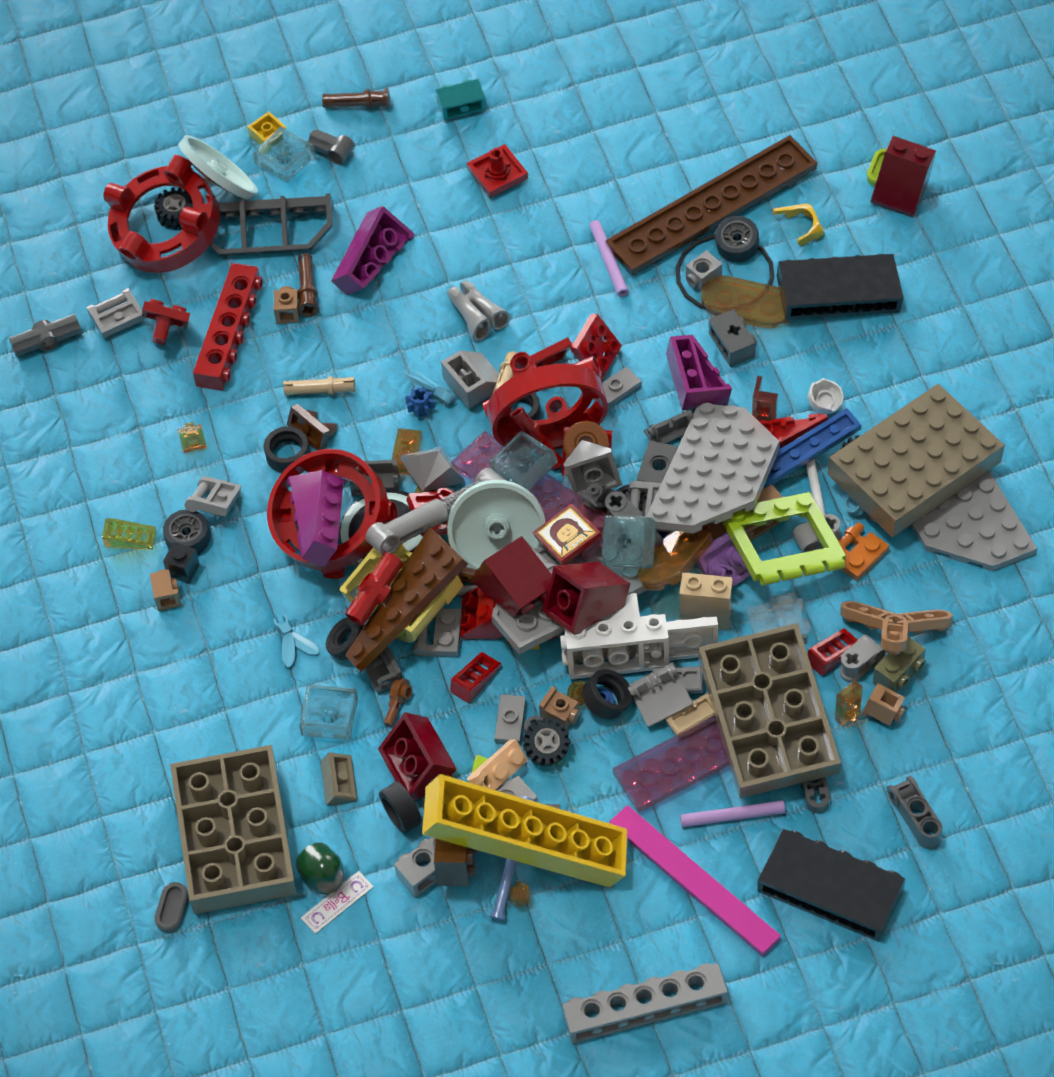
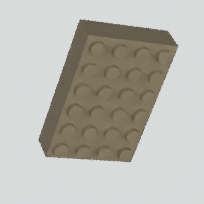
(915, 460)
(769, 710)
(233, 829)

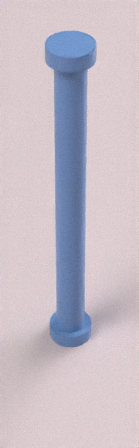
(498, 913)

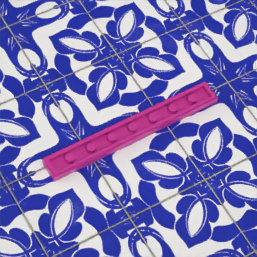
(697, 882)

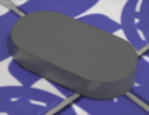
(171, 907)

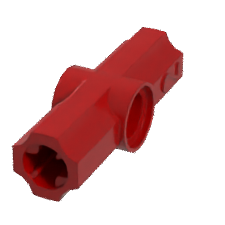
(374, 588)

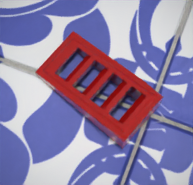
(821, 661)
(468, 690)

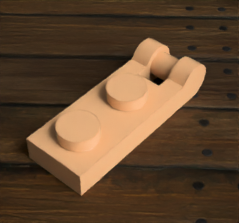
(499, 766)

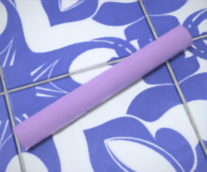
(609, 259)
(733, 813)

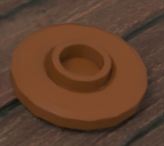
(584, 431)

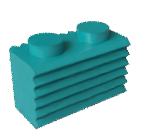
(461, 99)

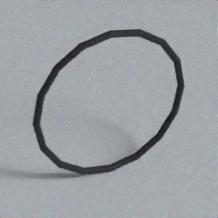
(678, 281)

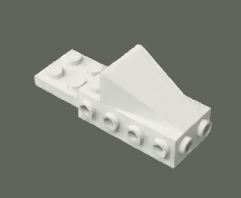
(627, 635)

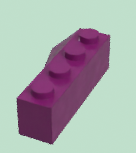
(371, 248)
(318, 511)

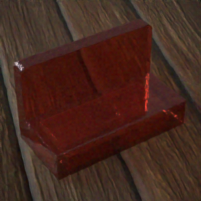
(764, 403)

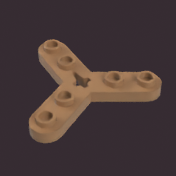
(893, 625)

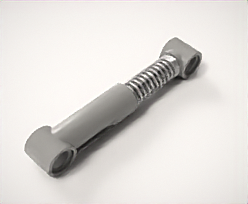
(390, 535)

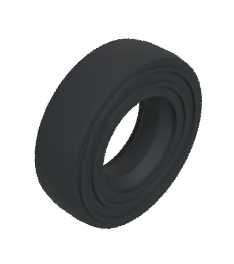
(338, 633)

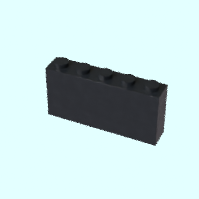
(839, 286)
(831, 884)

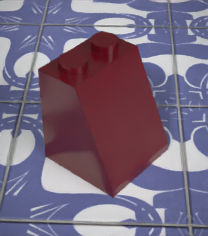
(903, 176)
(514, 578)
(583, 594)

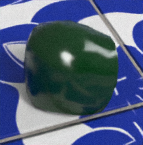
(320, 868)

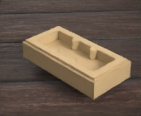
(691, 716)

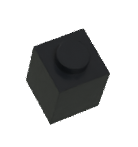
(181, 562)

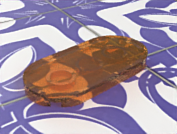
(754, 301)
(675, 557)

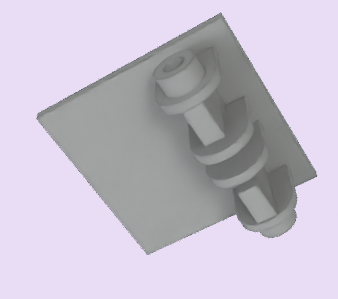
(660, 694)

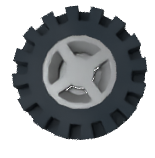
(170, 206)
(552, 735)

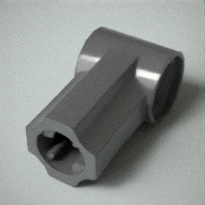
(335, 148)

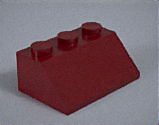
(415, 754)

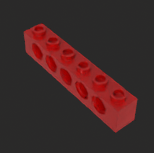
(227, 327)

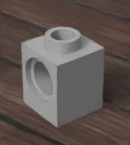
(702, 270)

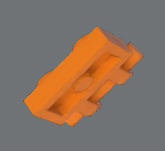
(864, 554)

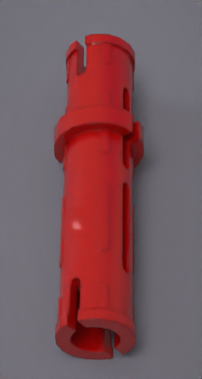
(533, 429)

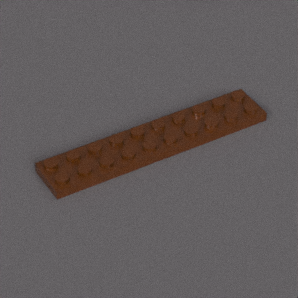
(711, 204)

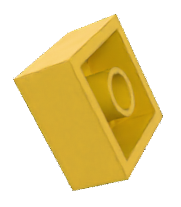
(264, 127)

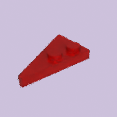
(789, 429)

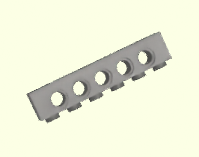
(420, 878)
(637, 1014)

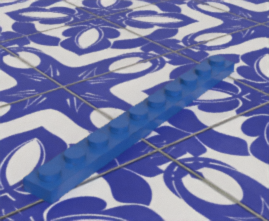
(810, 446)

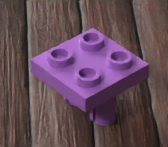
(723, 560)

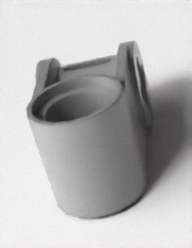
(808, 540)
(860, 658)

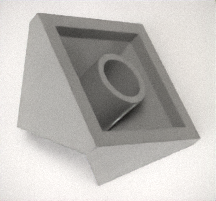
(590, 465)
(432, 469)

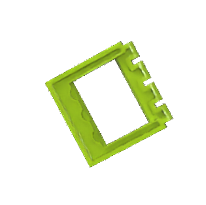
(788, 567)

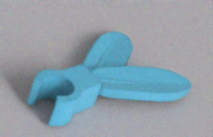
(443, 393)
(293, 640)

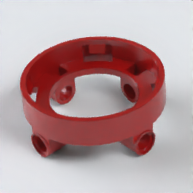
(198, 223)
(532, 379)
(346, 466)

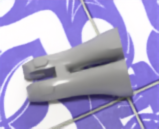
(477, 310)

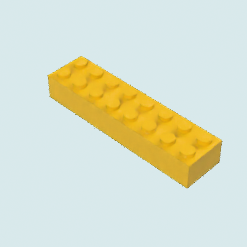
(524, 831)

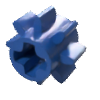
(420, 402)

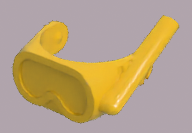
(807, 209)

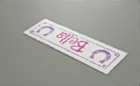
(337, 902)

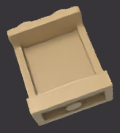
(706, 597)

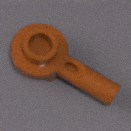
(399, 693)

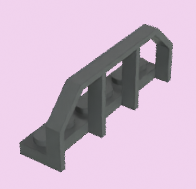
(275, 207)

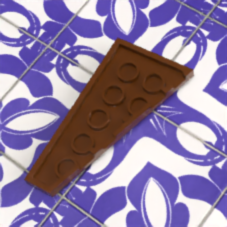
(416, 585)

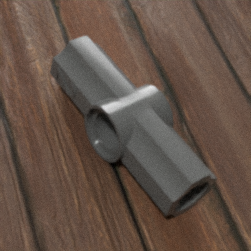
(45, 335)

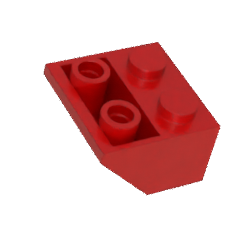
(477, 616)

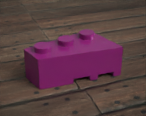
(694, 375)

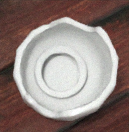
(825, 396)

